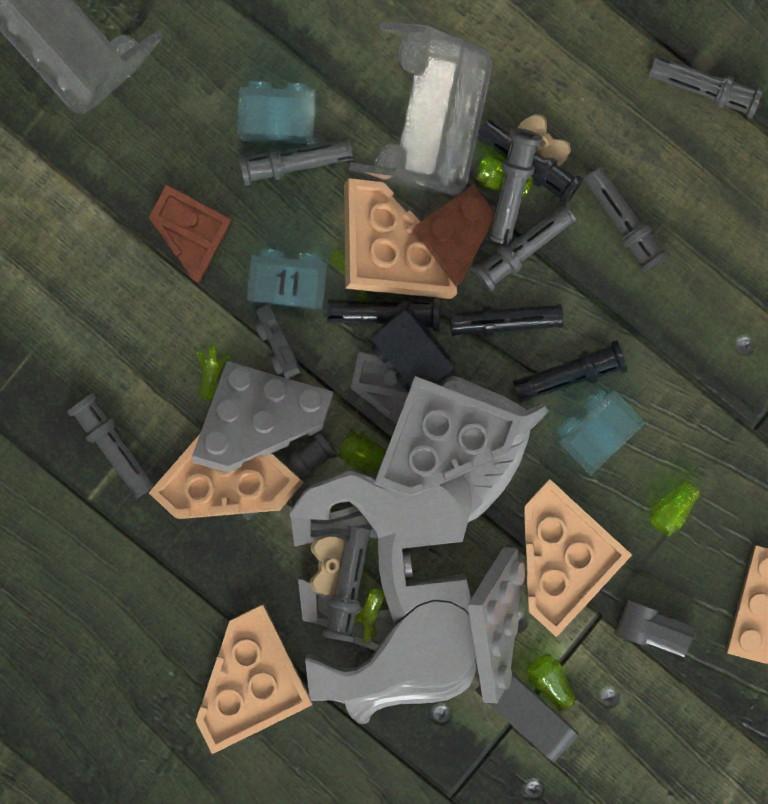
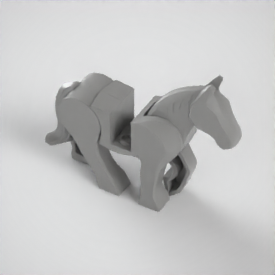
(426, 632)

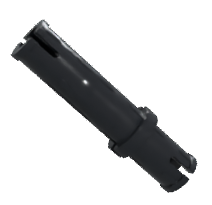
(550, 317)

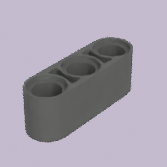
(534, 719)

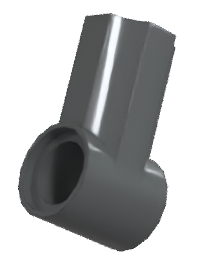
(645, 625)

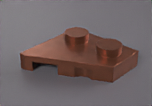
(189, 230)
(456, 232)

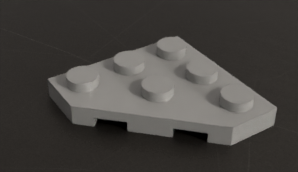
(257, 416)
(443, 438)
(495, 623)

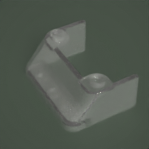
(72, 50)
(440, 113)

